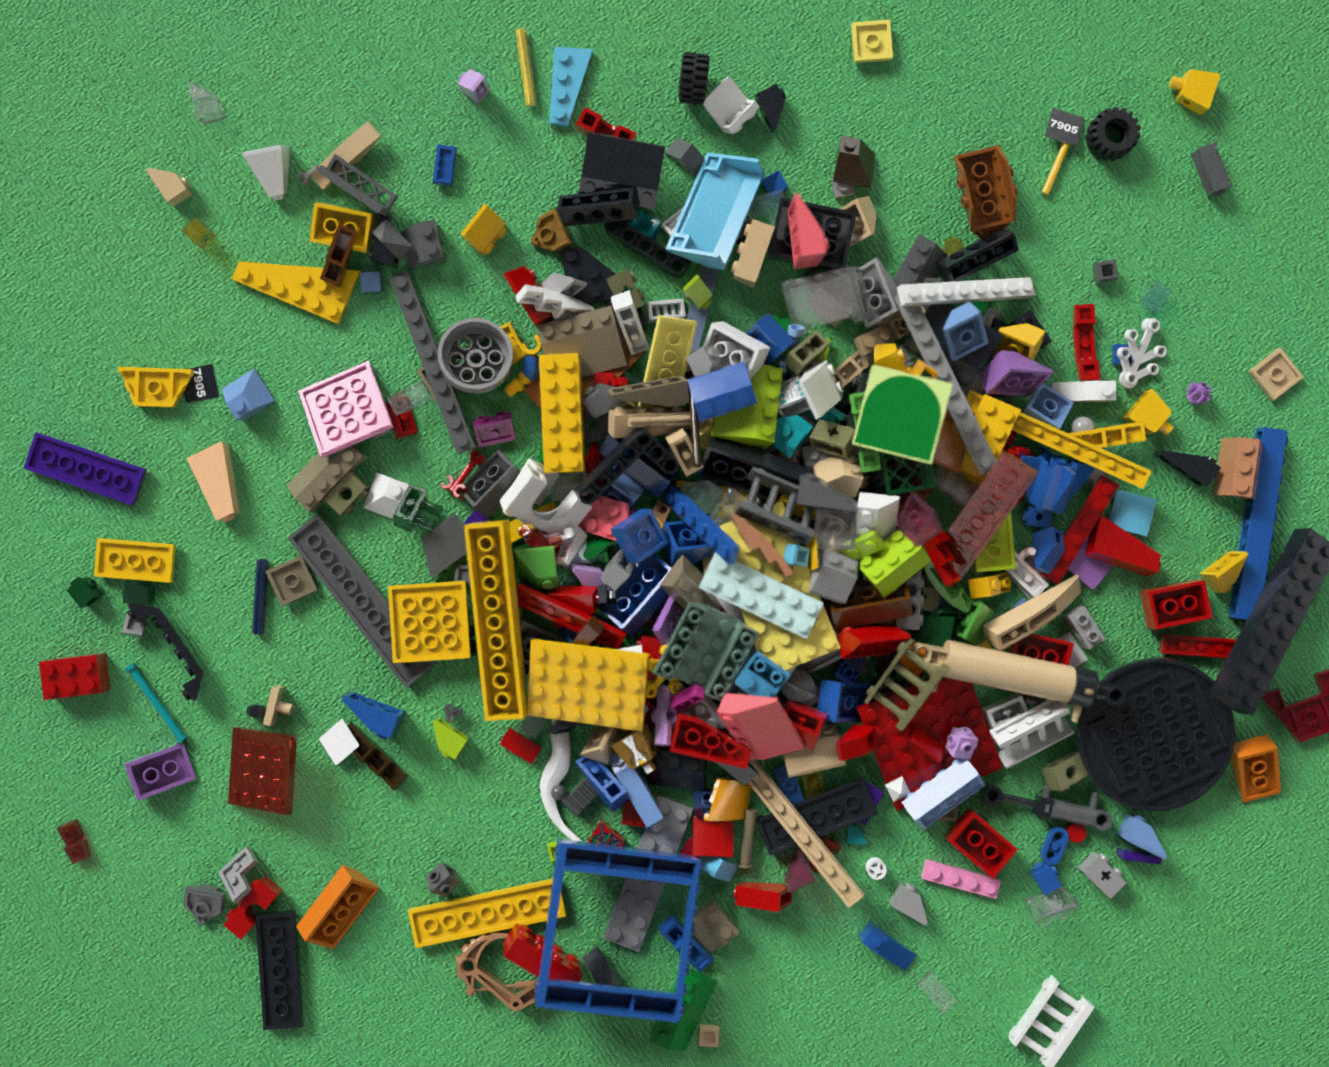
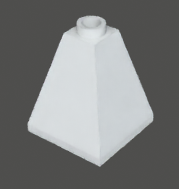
(271, 169)

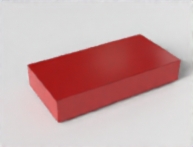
(520, 745)

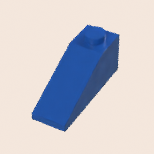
(603, 782)
(886, 945)

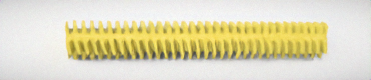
(525, 67)

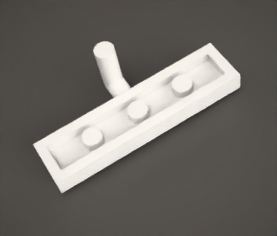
(1026, 575)

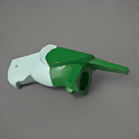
(592, 551)

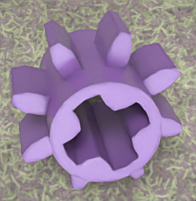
(1199, 393)

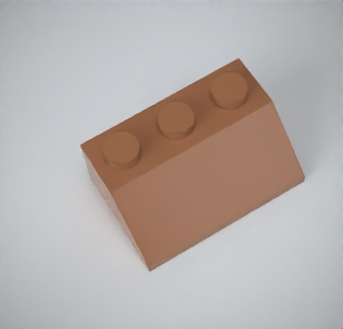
(1239, 467)

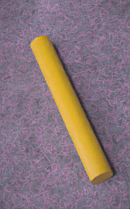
(1055, 169)

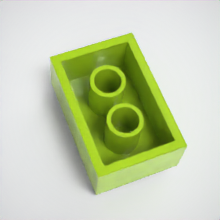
(893, 564)

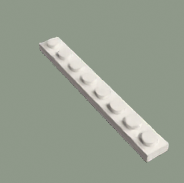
(965, 291)

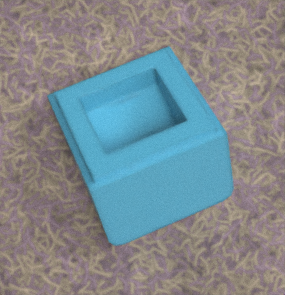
(796, 555)

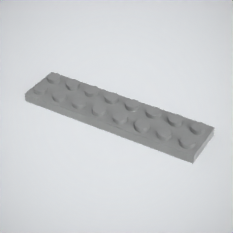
(639, 896)

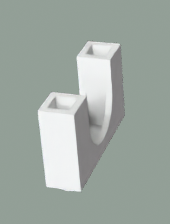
(524, 491)

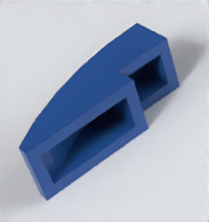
(672, 930)

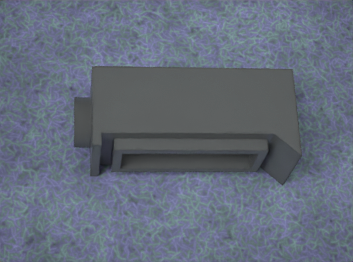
(1211, 170)

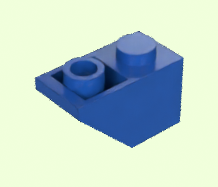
(1049, 548)

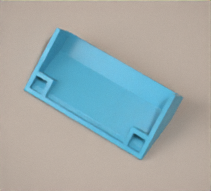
(716, 209)

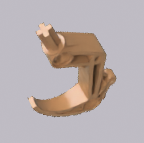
(471, 952)

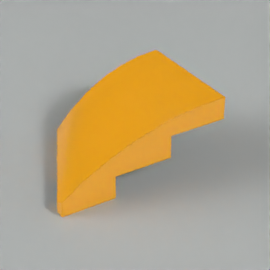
(728, 800)

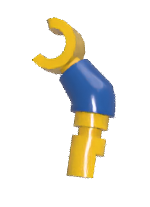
(529, 371)

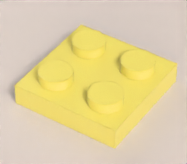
(871, 41)

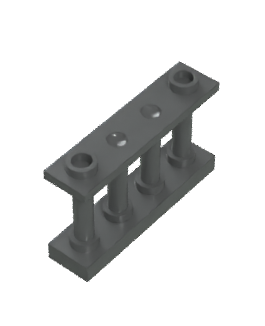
(766, 517)

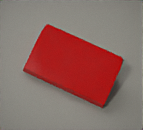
(403, 424)
(926, 743)

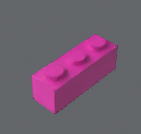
(687, 697)

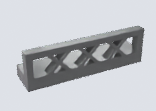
(352, 189)

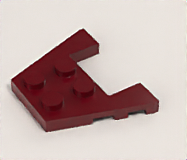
(1305, 717)

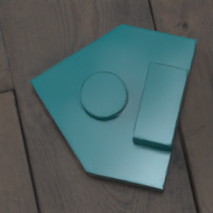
(791, 434)

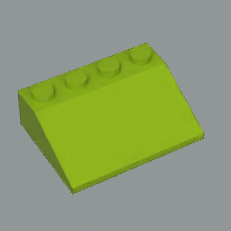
(755, 423)

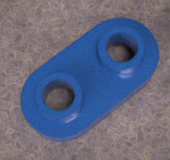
(1057, 845)

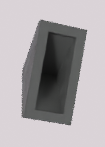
(686, 156)

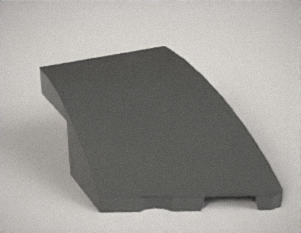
(444, 544)

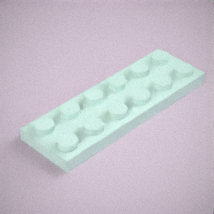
(761, 596)

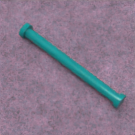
(156, 703)

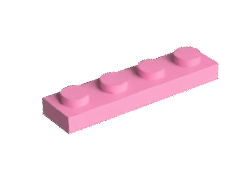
(960, 878)

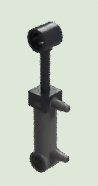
(1049, 808)

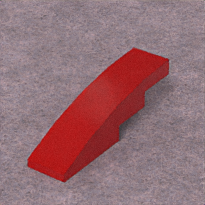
(941, 558)

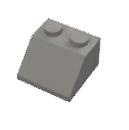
(834, 576)

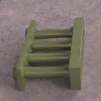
(925, 688)

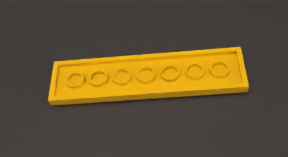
(482, 913)

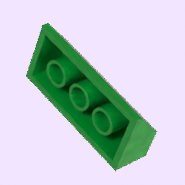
(678, 1034)

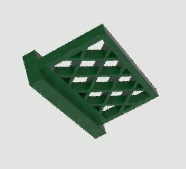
(925, 473)

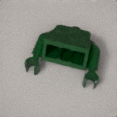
(939, 626)

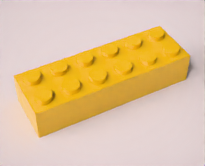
(562, 413)

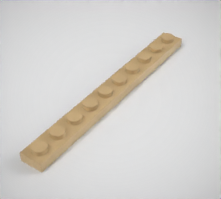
(805, 836)

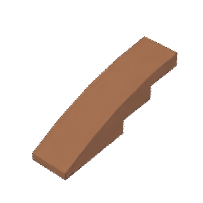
(754, 539)

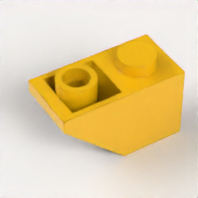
(989, 585)

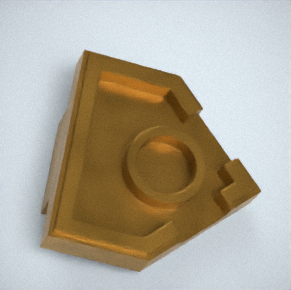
(551, 232)

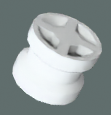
(878, 871)

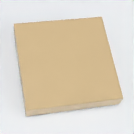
(1275, 374)

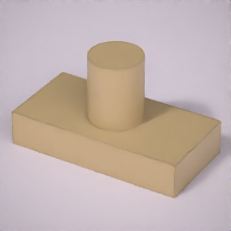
(276, 706)

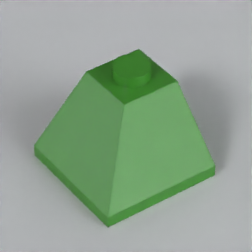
(539, 566)

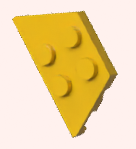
(155, 385)

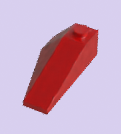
(703, 741)

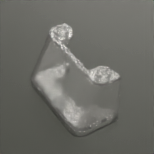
(827, 298)

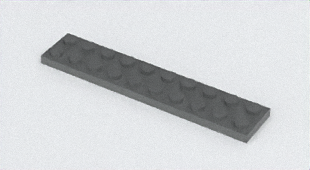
(353, 592)

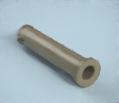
(747, 838)

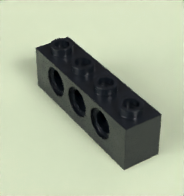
(598, 207)
(977, 255)

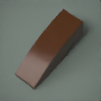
(339, 255)
(589, 632)

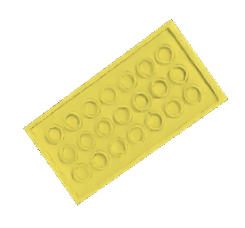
(774, 641)

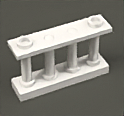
(1027, 723)
(1060, 1039)

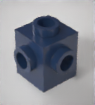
(702, 802)

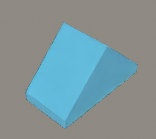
(719, 867)

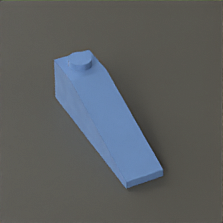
(637, 791)

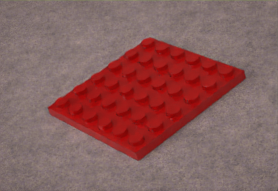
(949, 707)

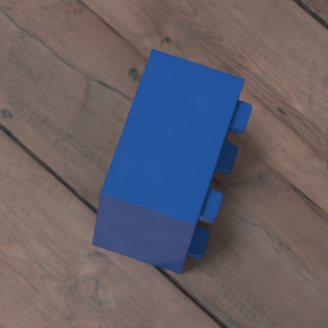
(772, 335)
(639, 535)

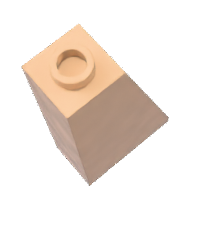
(216, 479)

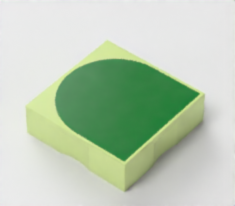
(902, 414)

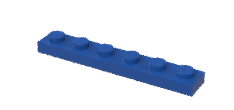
(702, 524)

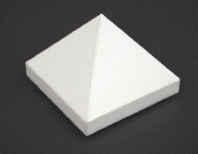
(897, 788)

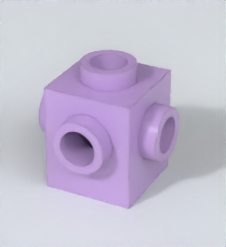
(961, 743)

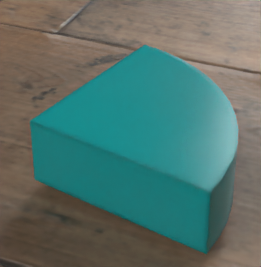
(855, 835)

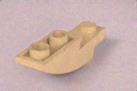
(884, 334)

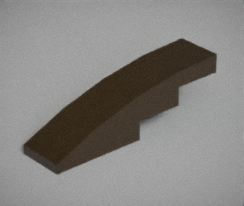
(377, 759)

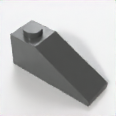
(819, 493)

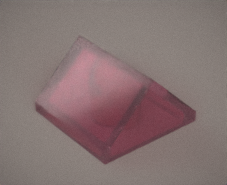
(918, 520)
(798, 872)

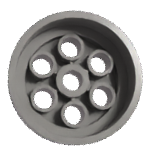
(474, 332)

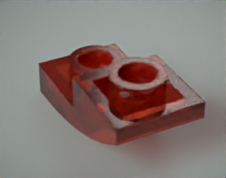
(75, 841)

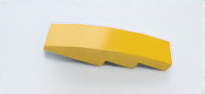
(1113, 435)

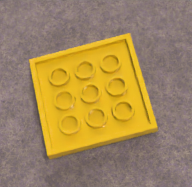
(429, 621)

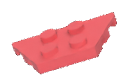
(604, 516)

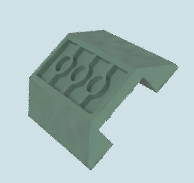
(707, 649)

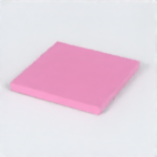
(345, 409)

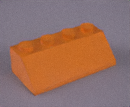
(337, 907)

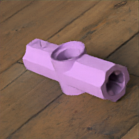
(663, 717)

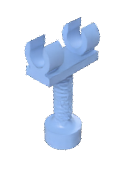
(795, 332)

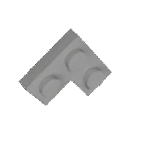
(234, 874)

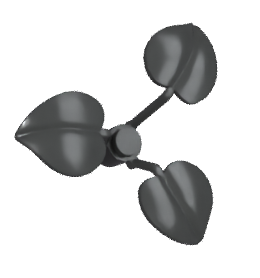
(798, 687)

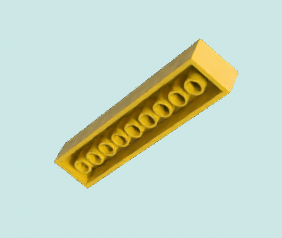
(496, 620)

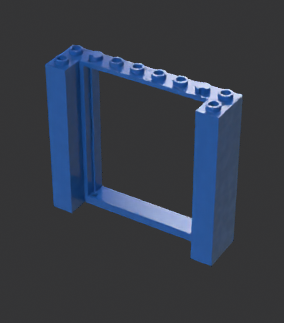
(627, 863)

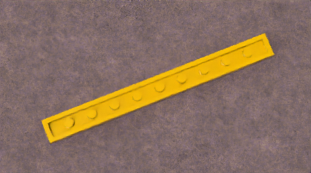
(1073, 446)

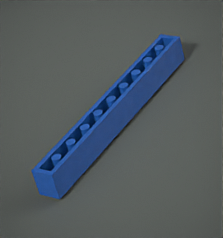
(1258, 523)

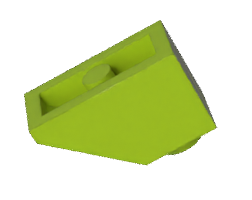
(697, 293)
(449, 739)

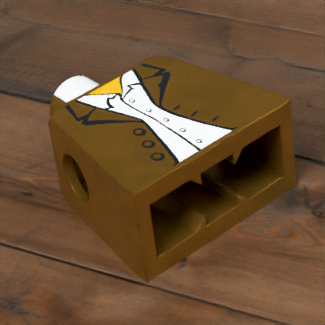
(637, 749)

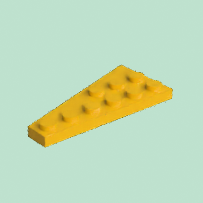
(299, 287)

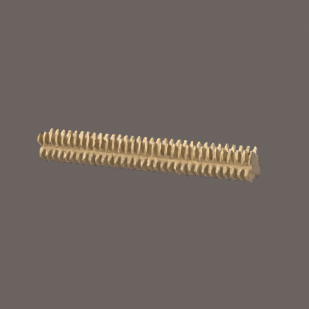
(660, 421)

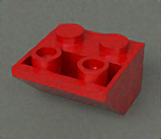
(807, 722)

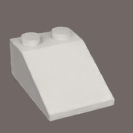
(821, 388)

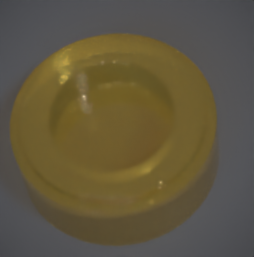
(952, 245)

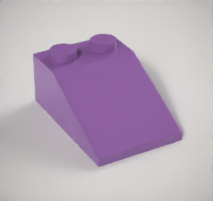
(1013, 375)
(159, 771)

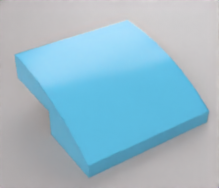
(1133, 512)

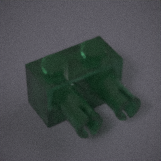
(410, 508)

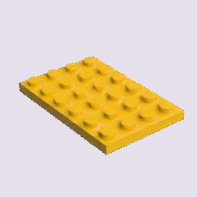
(587, 684)

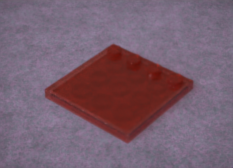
(262, 770)

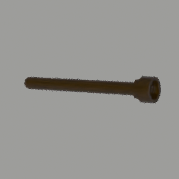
(694, 431)

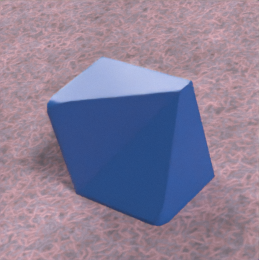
(774, 182)

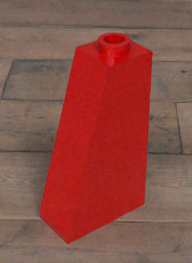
(1119, 548)

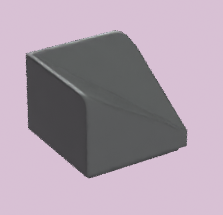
(1105, 271)

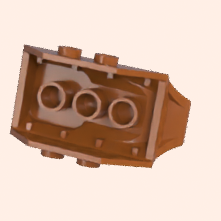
(986, 189)

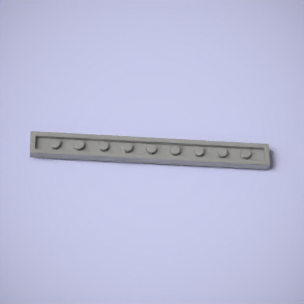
(958, 405)

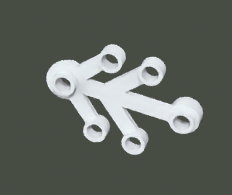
(1138, 354)

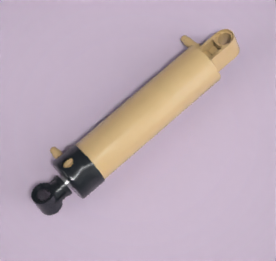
(1022, 675)

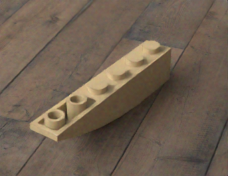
(619, 418)
(1031, 615)

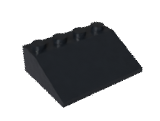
(622, 164)
(835, 224)
(967, 367)

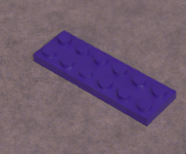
(85, 468)

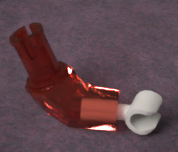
(538, 539)

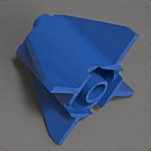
(1055, 480)

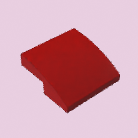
(712, 838)

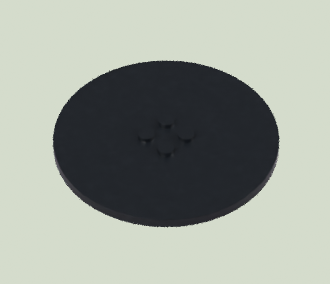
(1162, 742)

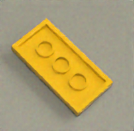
(996, 423)
(135, 560)

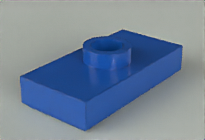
(444, 165)
(788, 785)

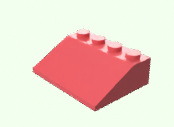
(806, 235)
(759, 725)

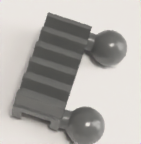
(578, 797)

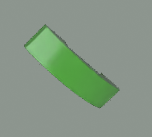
(869, 458)
(957, 598)

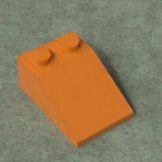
(1256, 768)

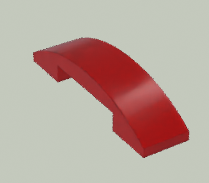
(1084, 342)

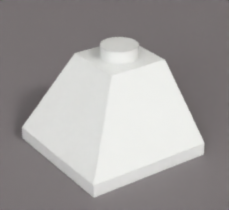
(385, 495)

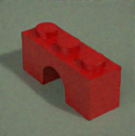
(593, 122)
(242, 919)

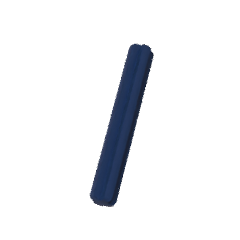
(260, 596)

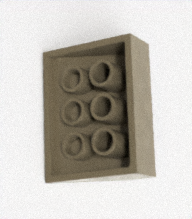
(591, 335)

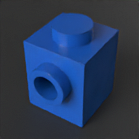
(1036, 518)
(1045, 877)

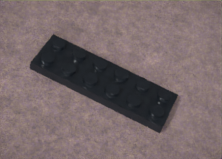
(823, 813)
(279, 970)

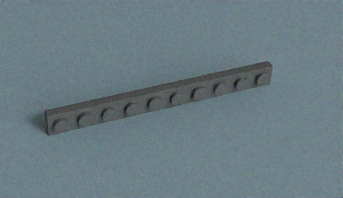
(428, 354)

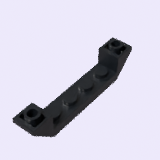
(141, 613)

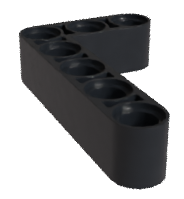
(650, 255)
(625, 461)

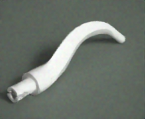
(553, 774)

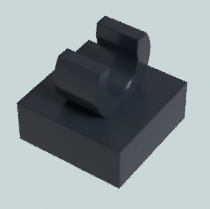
(606, 598)

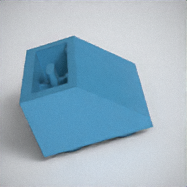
(754, 676)

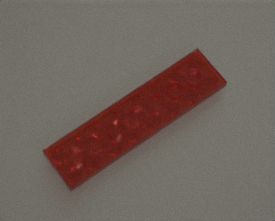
(987, 510)

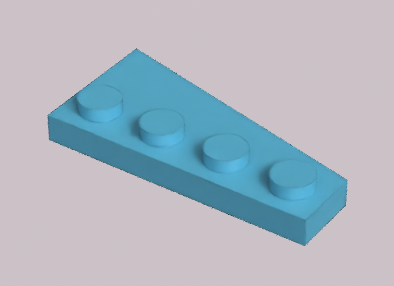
(567, 79)

